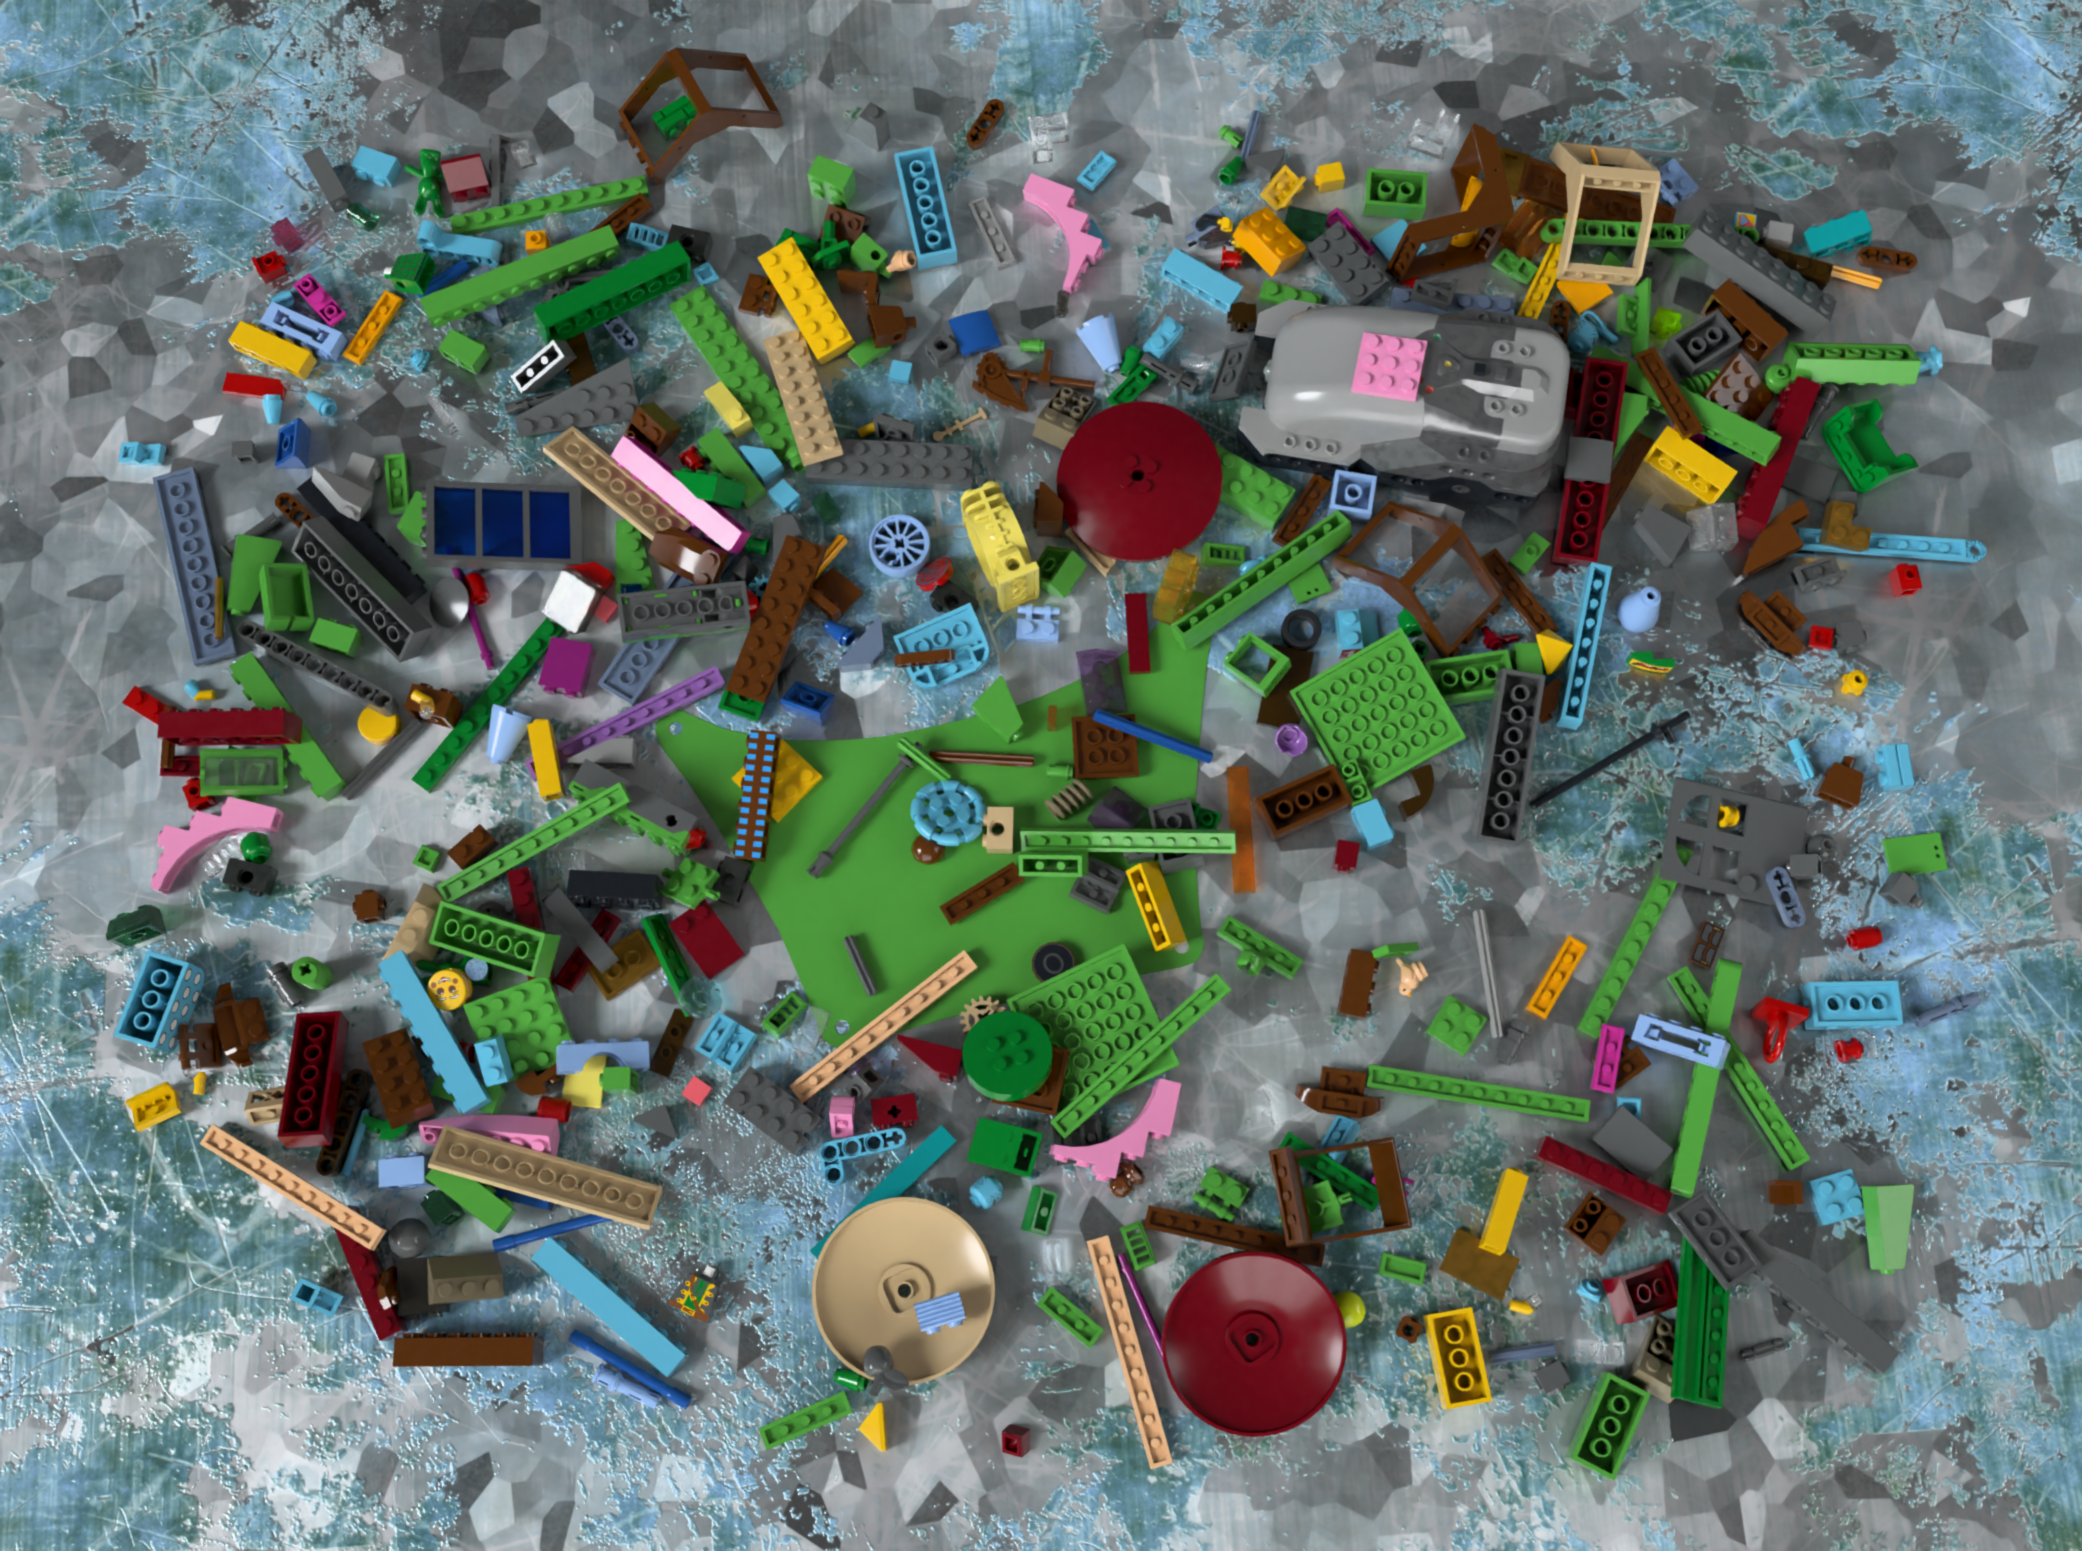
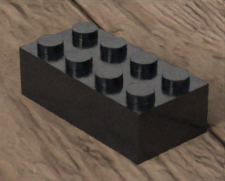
(615, 889)

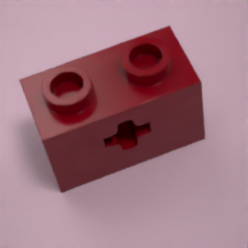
(883, 1106)

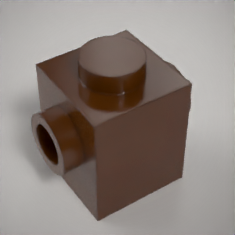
(369, 907)

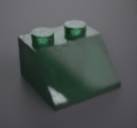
(136, 926)

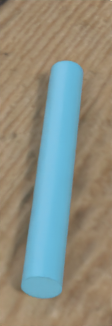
(355, 1144)

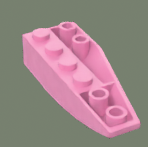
(525, 1131)

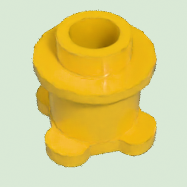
(1854, 682)
(1728, 816)

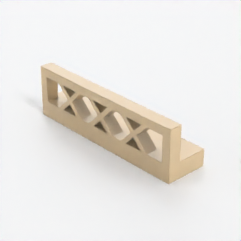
(266, 1110)

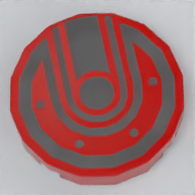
(935, 573)

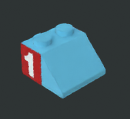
(1355, 630)

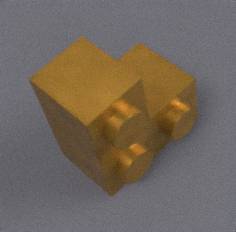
(1839, 532)

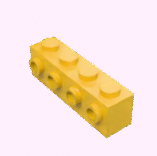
(272, 350)
(1156, 906)

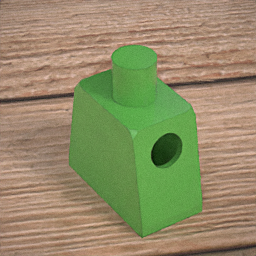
(869, 256)

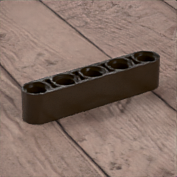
(343, 1111)

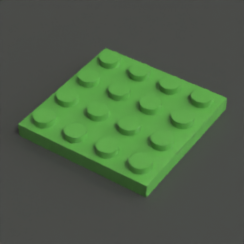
(527, 1019)

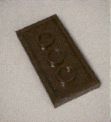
(1279, 705)

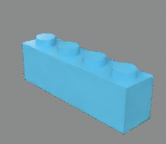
(1201, 280)

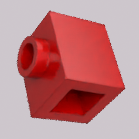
(1905, 580)

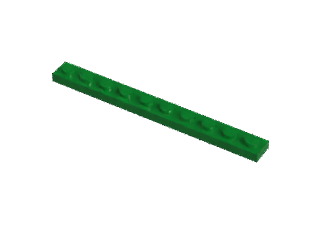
(480, 713)

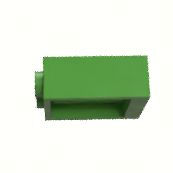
(1273, 676)

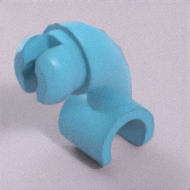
(1248, 565)

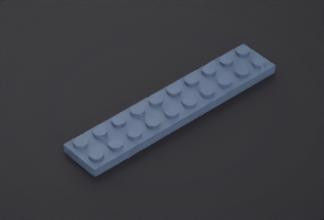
(193, 564)
(640, 661)

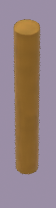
(219, 608)

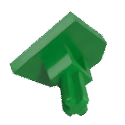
(832, 252)

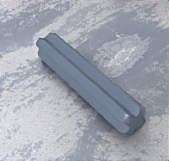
(1251, 134)
(1522, 1353)

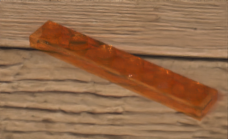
(1240, 820)

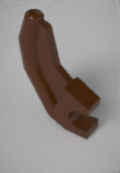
(387, 1290)

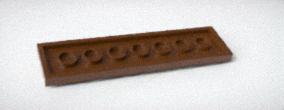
(1547, 186)
(776, 619)

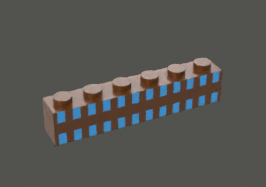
(757, 795)

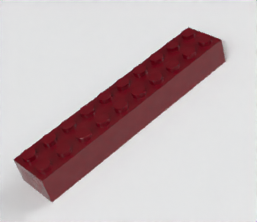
(1585, 502)

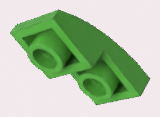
(1354, 782)

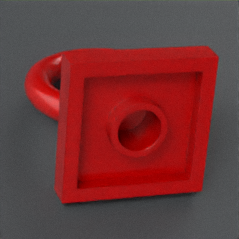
(1777, 1015)

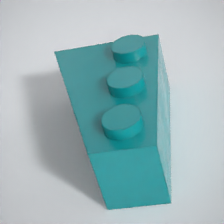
(1838, 235)

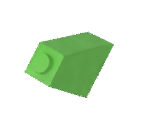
(999, 711)

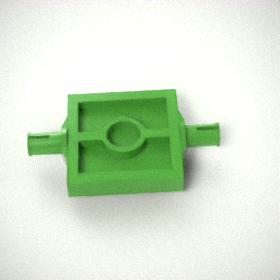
(690, 883)
(1323, 1206)

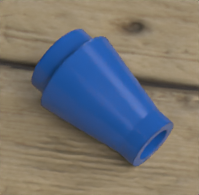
(840, 633)

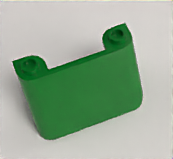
(1862, 448)

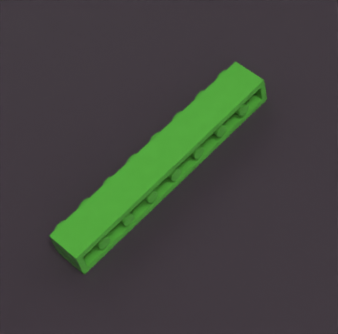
(308, 755)

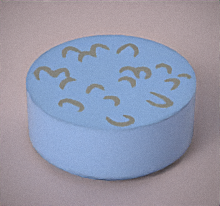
(476, 969)

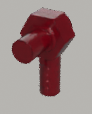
(1494, 640)

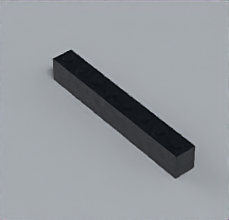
(367, 544)

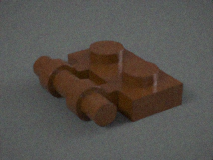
(754, 294)
(205, 1045)
(1630, 1063)

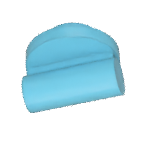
(284, 299)
(419, 359)
(1590, 1289)

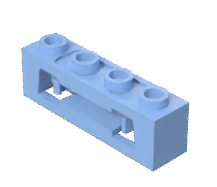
(331, 341)
(1716, 1052)

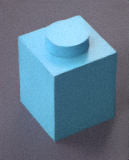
(785, 497)

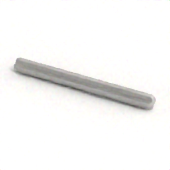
(1488, 973)

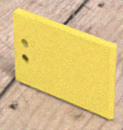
(585, 1088)

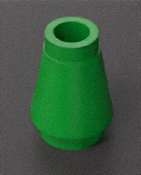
(1231, 171)
(1130, 360)
(851, 1379)

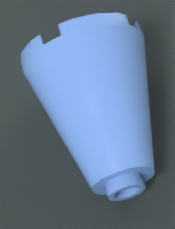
(1102, 341)
(1639, 610)
(505, 732)

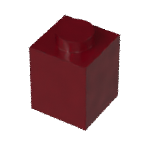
(1345, 856)

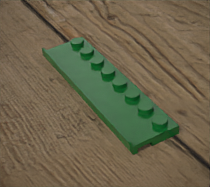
(1699, 1333)

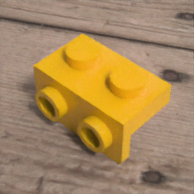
(1282, 188)
(154, 1106)

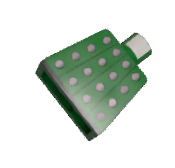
(411, 272)

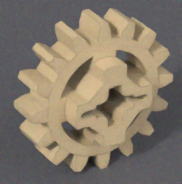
(975, 1013)

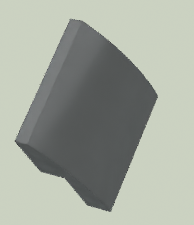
(1588, 460)
(1099, 886)
(1086, 1135)

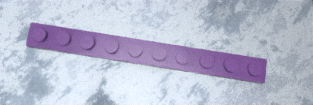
(639, 715)

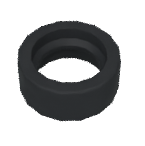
(1305, 615)

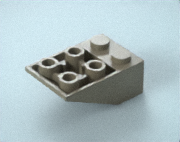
(1063, 416)
(1654, 1360)

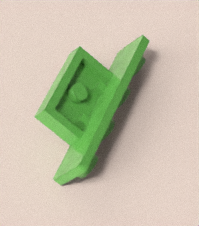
(1634, 316)

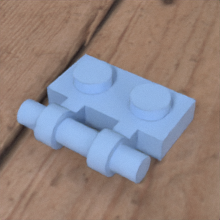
(1678, 180)
(1037, 629)

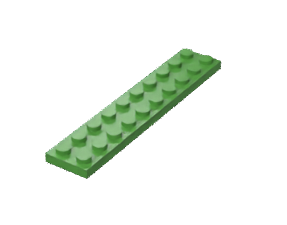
(735, 367)

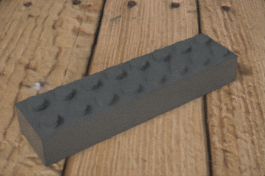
(1759, 273)
(897, 465)
(361, 589)
(1508, 757)

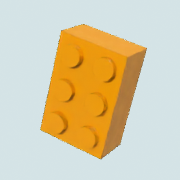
(1269, 241)

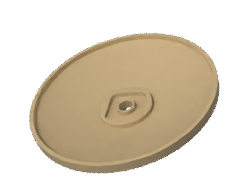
(894, 1246)

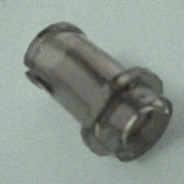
(1061, 309)

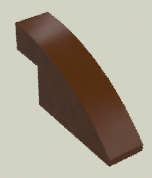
(1777, 539)

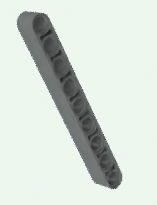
(324, 674)

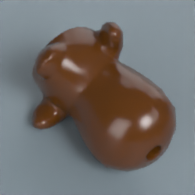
(1126, 1180)

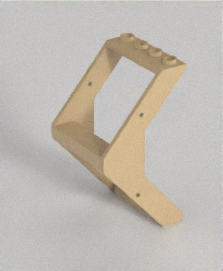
(1636, 176)

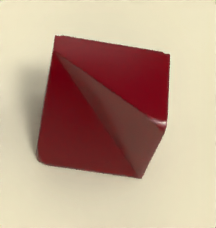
(1016, 1440)

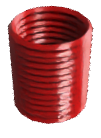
(554, 1108)

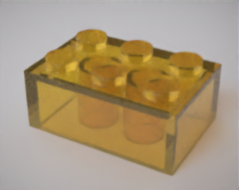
(1176, 587)

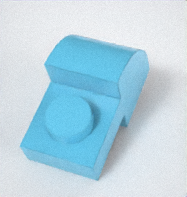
(316, 1296)

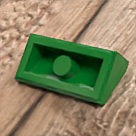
(1039, 1210)

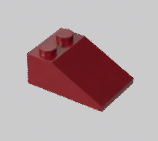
(706, 939)
(939, 1059)
(1642, 1292)

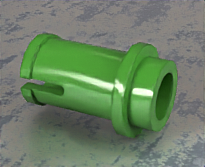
(1230, 136)
(1032, 345)
(1060, 771)

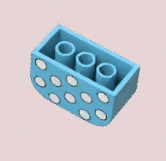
(160, 1001)

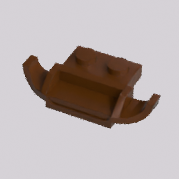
(1775, 620)
(238, 1025)
(1340, 1094)

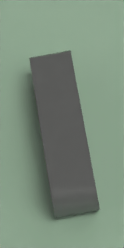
(580, 930)

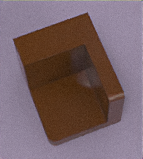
(1785, 1192)

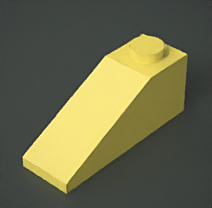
(729, 409)

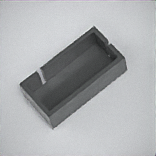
(1348, 266)
(773, 1111)

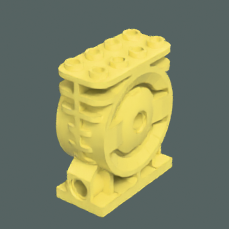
(1000, 545)

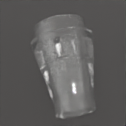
(1199, 364)

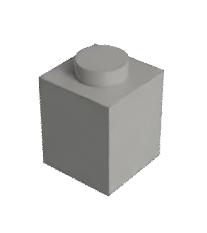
(1777, 235)

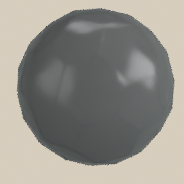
(409, 1238)

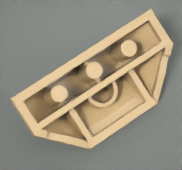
(417, 927)

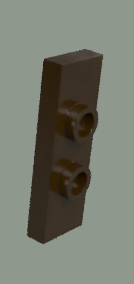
(671, 1043)

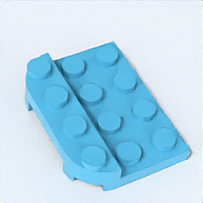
(952, 630)

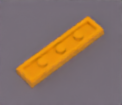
(373, 327)
(1556, 977)

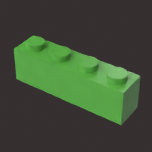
(728, 462)
(475, 1198)

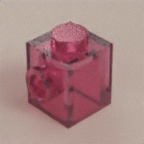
(286, 235)

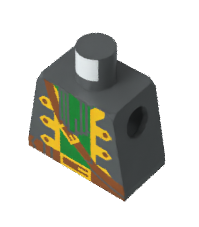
(697, 1295)

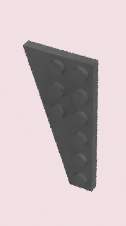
(594, 401)

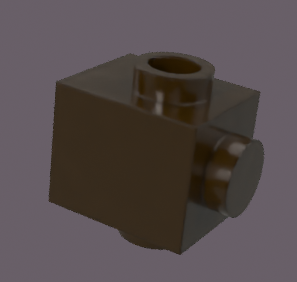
(1242, 317)

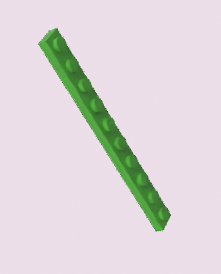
(537, 208)
(1128, 840)
(534, 843)
(1629, 951)
(1141, 1055)
(1743, 1076)
(1478, 1093)

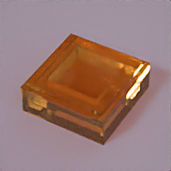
(1052, 717)

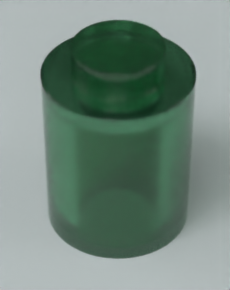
(362, 216)
(827, 509)

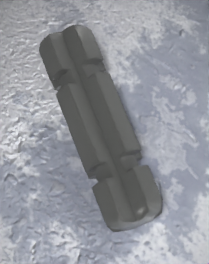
(1762, 1350)

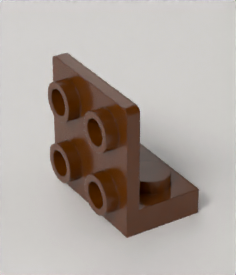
(847, 223)
(861, 283)
(834, 594)

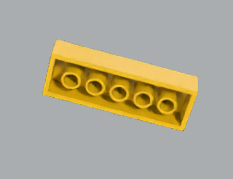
(806, 301)

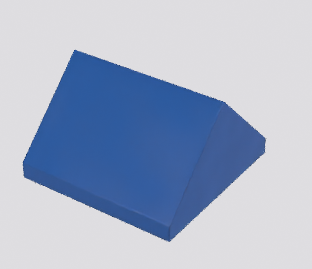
(293, 445)
(807, 702)

